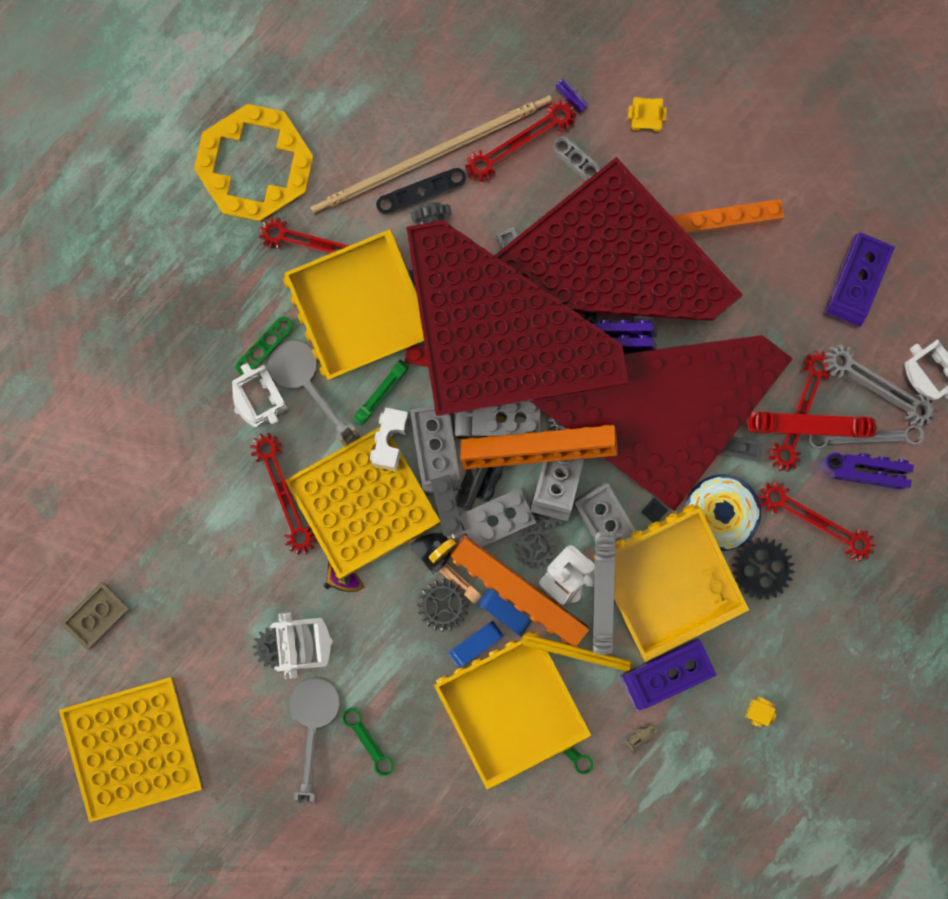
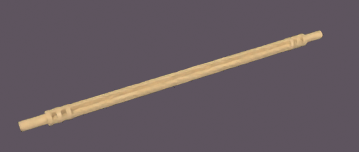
(431, 154)

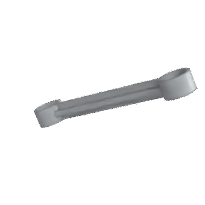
(881, 436)

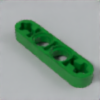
(261, 343)

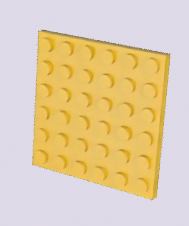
(361, 508)
(130, 749)

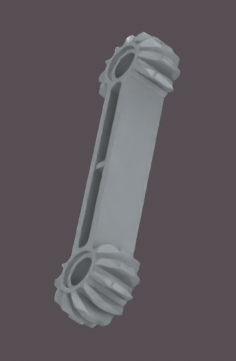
(880, 385)
(604, 593)

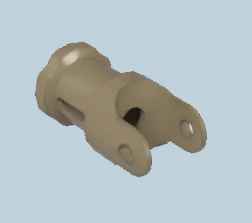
(642, 736)

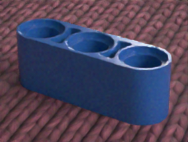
(505, 612)
(475, 644)

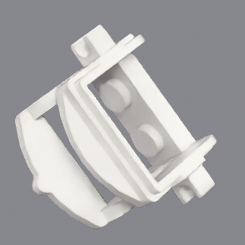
(918, 377)
(243, 405)
(568, 576)
(286, 644)

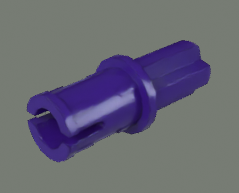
(571, 95)

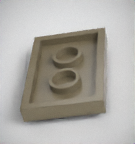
(94, 616)

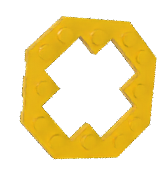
(231, 129)

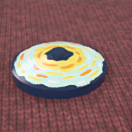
(729, 509)

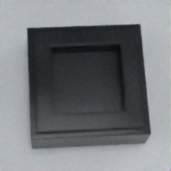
(654, 510)

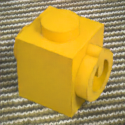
(761, 712)

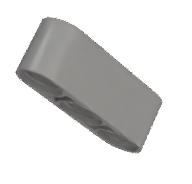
(573, 150)

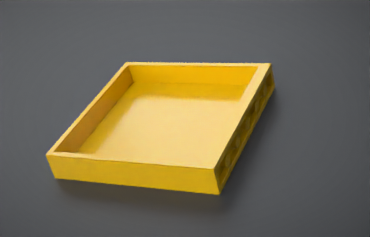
(356, 304)
(663, 584)
(511, 711)

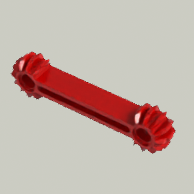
(521, 140)
(316, 244)
(801, 408)
(812, 424)
(283, 493)
(817, 521)

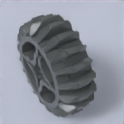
(453, 591)

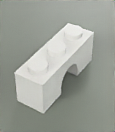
(392, 423)

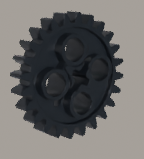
(772, 554)

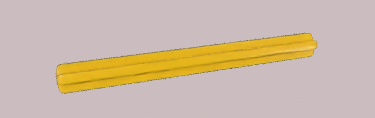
(576, 652)

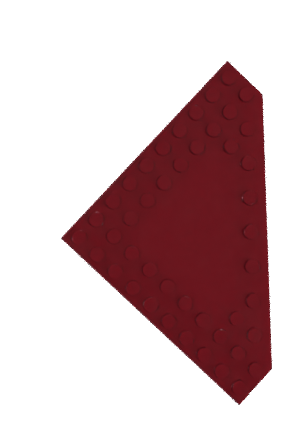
(619, 254)
(498, 334)
(676, 408)

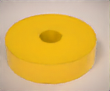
(442, 550)

